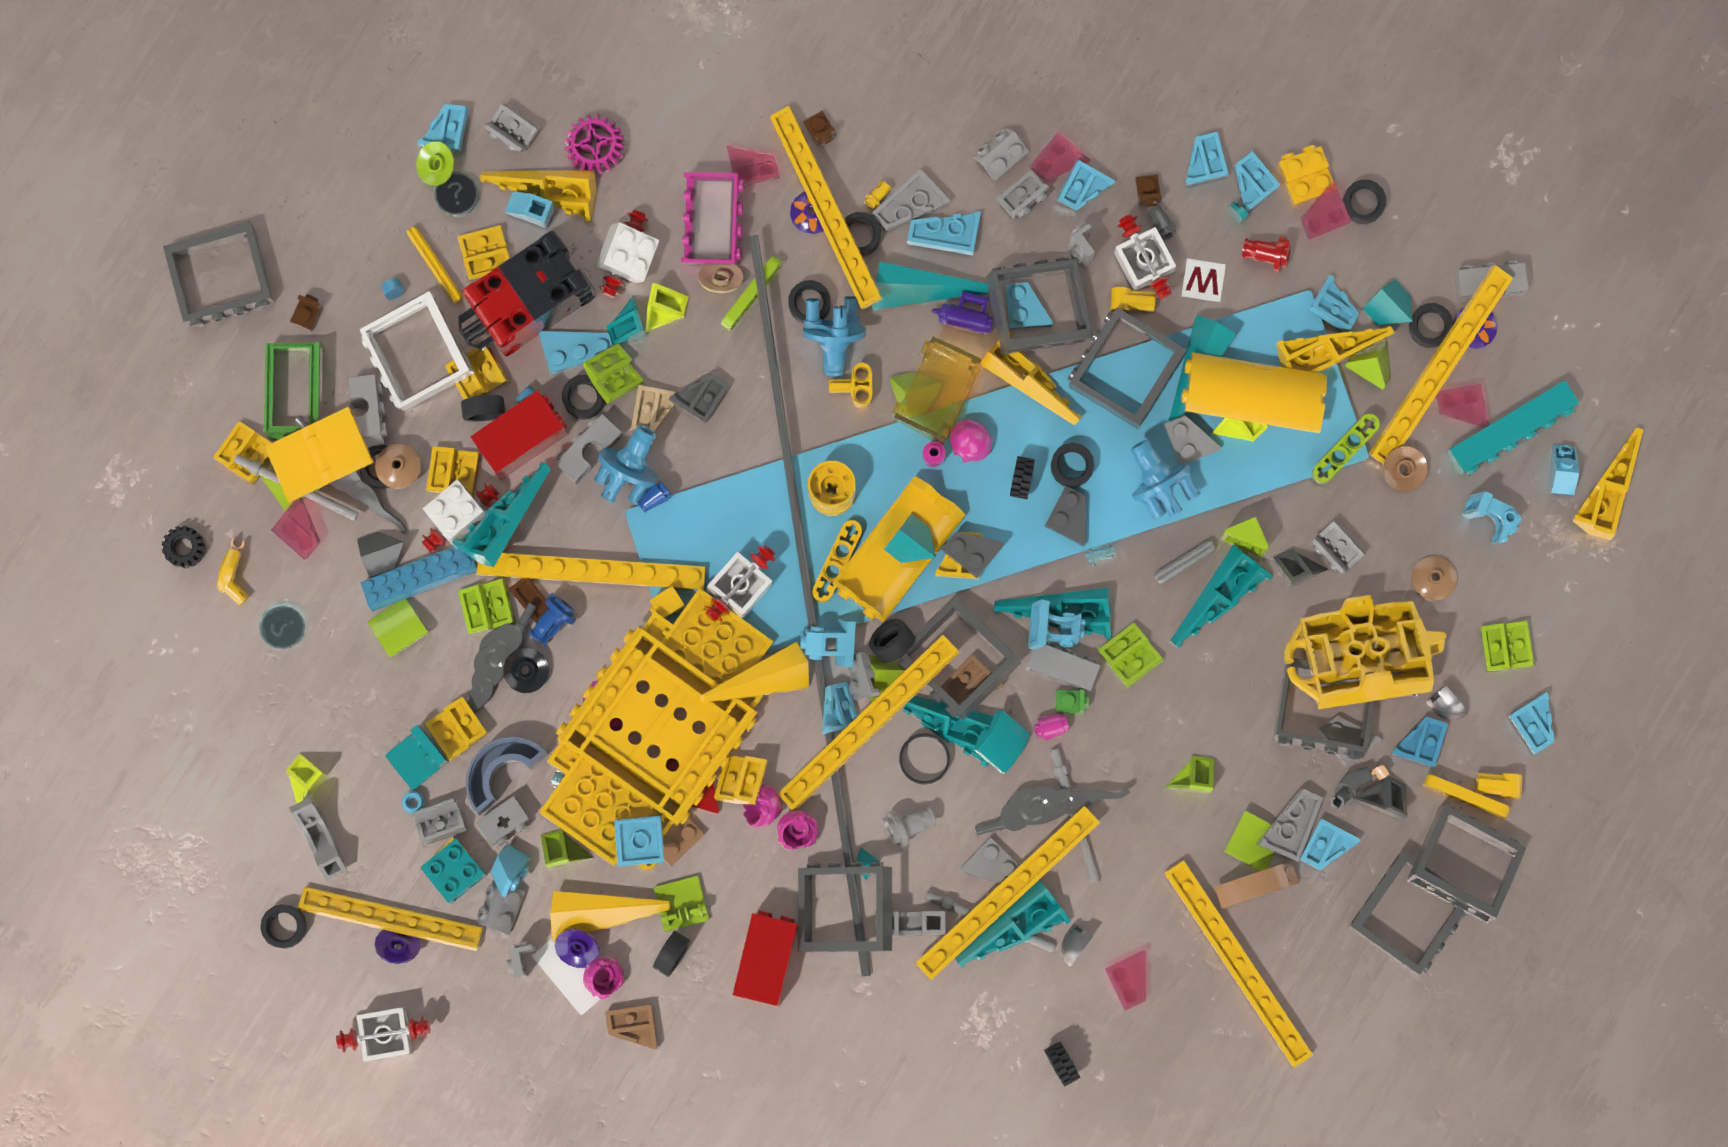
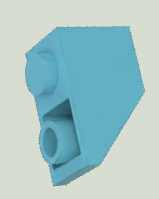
(530, 208)
(1564, 469)
(509, 868)

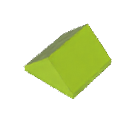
(1247, 537)

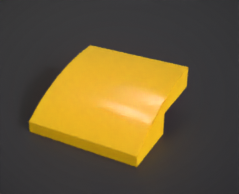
(483, 251)
(487, 374)
(246, 443)
(452, 465)
(456, 729)
(741, 780)

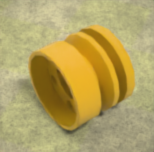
(835, 476)

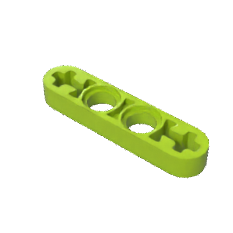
(750, 294)
(1345, 448)

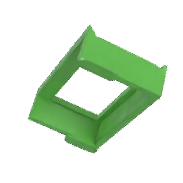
(278, 432)

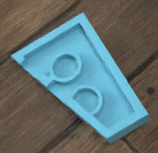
(947, 233)
(572, 349)

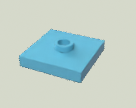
(639, 841)

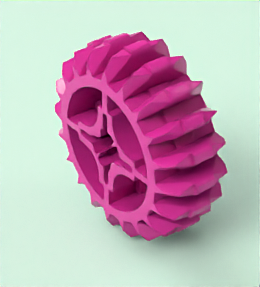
(586, 144)

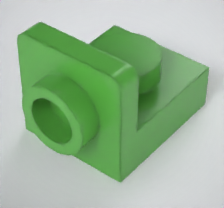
(1071, 701)

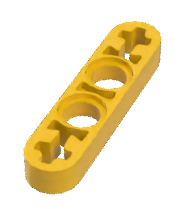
(834, 560)
(1466, 796)

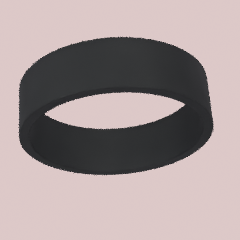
(918, 736)

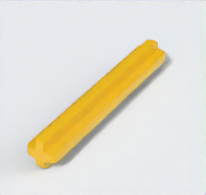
(434, 264)

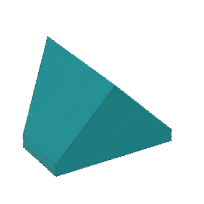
(1390, 305)
(626, 325)
(911, 542)

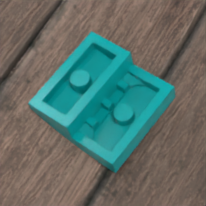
(1002, 742)

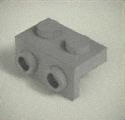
(512, 128)
(1001, 153)
(1023, 194)
(1080, 247)
(1338, 547)
(439, 821)
(499, 911)
(517, 962)

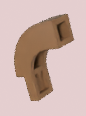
(1256, 884)

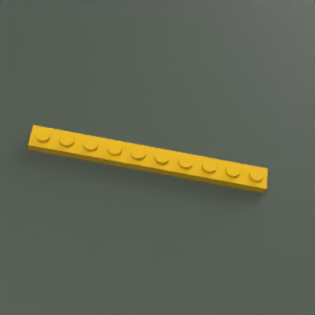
(826, 207)
(1442, 363)
(596, 571)
(868, 723)
(1007, 893)
(1238, 964)

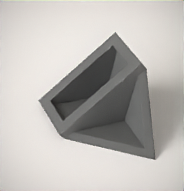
(379, 553)
(1296, 567)
(1386, 797)

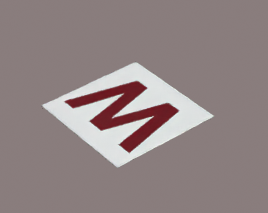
(1203, 280)

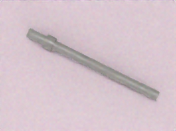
(257, 468)
(1061, 773)
(948, 904)

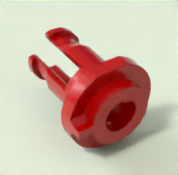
(1270, 252)

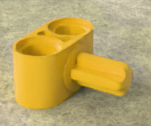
(855, 385)

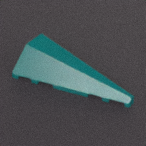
(912, 286)
(1206, 338)
(490, 536)
(1230, 582)
(1092, 604)
(951, 729)
(1027, 916)

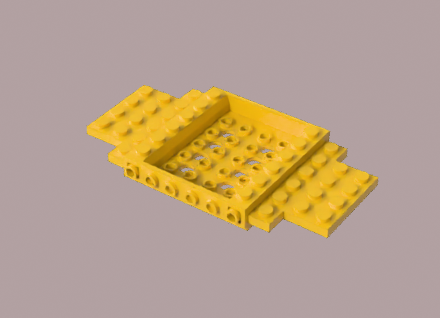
(618, 780)

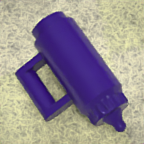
(966, 318)

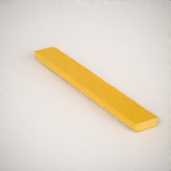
(390, 918)

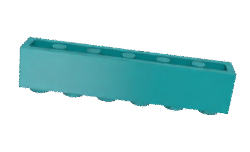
(1512, 428)

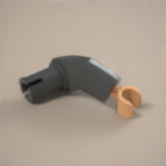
(1352, 782)

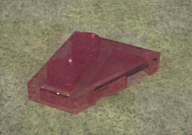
(1325, 213)

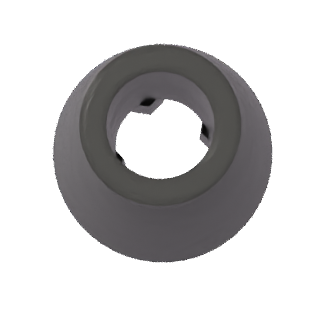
(1162, 222)

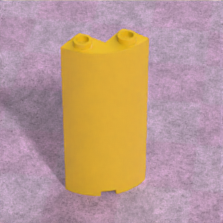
(1255, 392)
(875, 577)

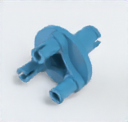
(835, 334)
(627, 465)
(1160, 480)

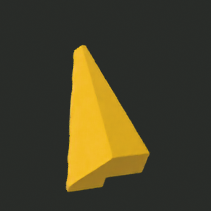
(778, 673)

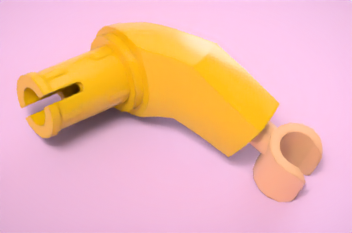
(227, 574)

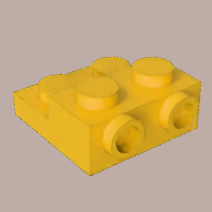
(1305, 174)

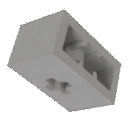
(510, 810)

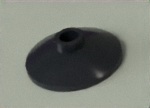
(536, 674)

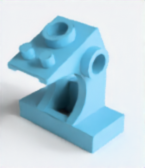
(1484, 504)
(1070, 627)
(814, 642)

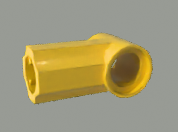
(1131, 300)
(1506, 785)

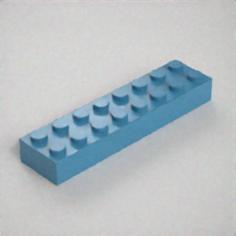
(417, 577)

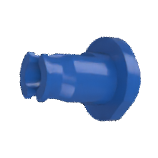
(552, 619)

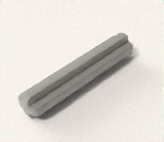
(1184, 561)

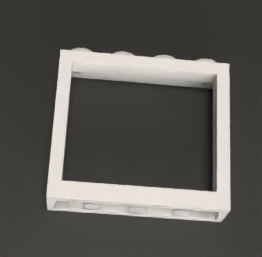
(380, 361)

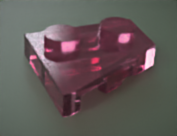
(1057, 158)
(753, 166)
(1464, 404)
(297, 529)
(1129, 980)

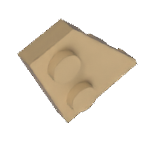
(650, 407)

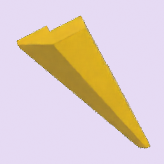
(567, 189)
(1327, 350)
(1029, 378)
(1603, 506)
(598, 912)

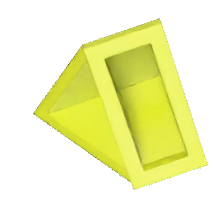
(664, 306)
(1240, 429)
(304, 777)

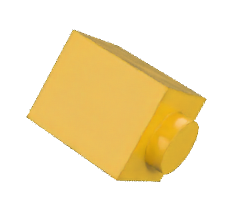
(667, 603)

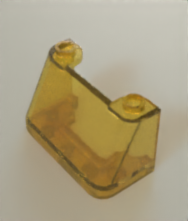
(938, 390)

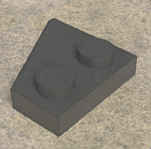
(700, 397)
(1069, 516)
(972, 551)

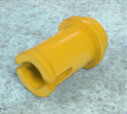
(878, 193)

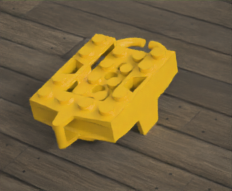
(1360, 629)

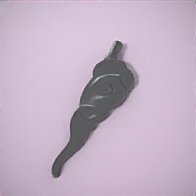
(360, 489)
(491, 658)
(1043, 805)

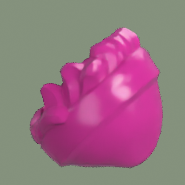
(970, 441)
(765, 810)
(797, 830)
(603, 977)

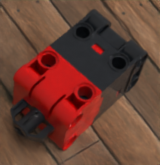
(525, 296)

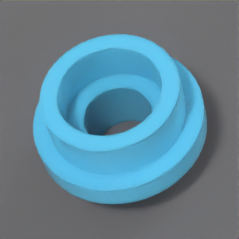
(407, 798)

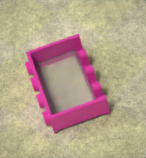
(712, 218)

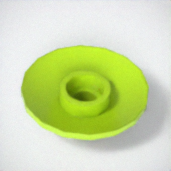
(428, 163)

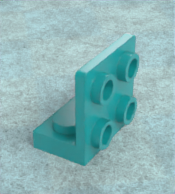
(416, 758)
(453, 871)

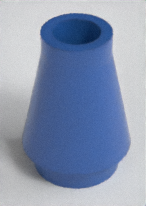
(654, 496)

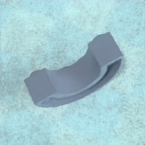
(490, 759)

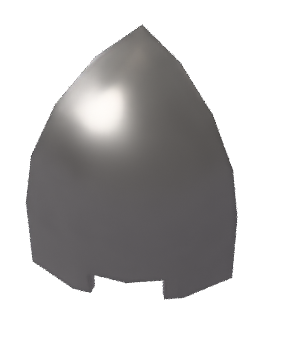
(1447, 705)
(1074, 943)

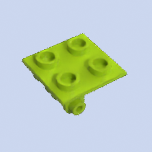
(686, 903)

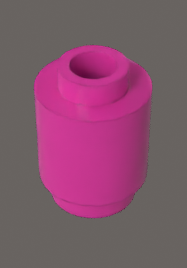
(933, 461)
(1051, 726)

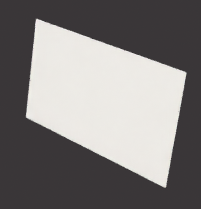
(565, 977)

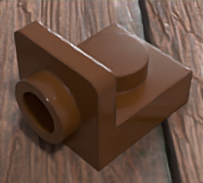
(820, 129)
(1148, 190)
(306, 312)

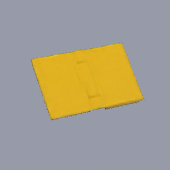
(319, 454)

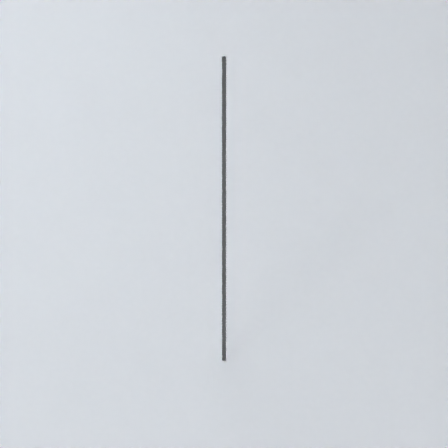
(806, 582)

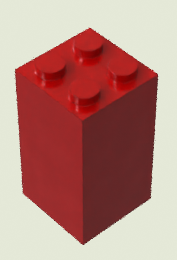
(520, 434)
(765, 958)

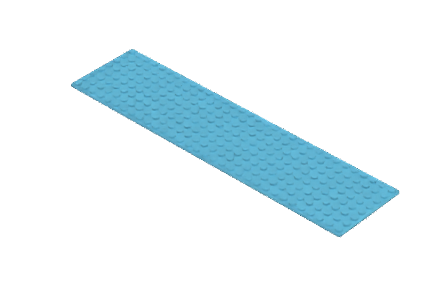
(754, 509)

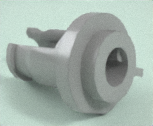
(903, 827)

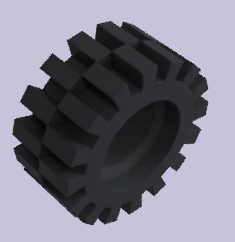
(1022, 477)
(178, 534)
(1062, 1063)

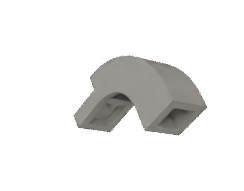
(319, 838)

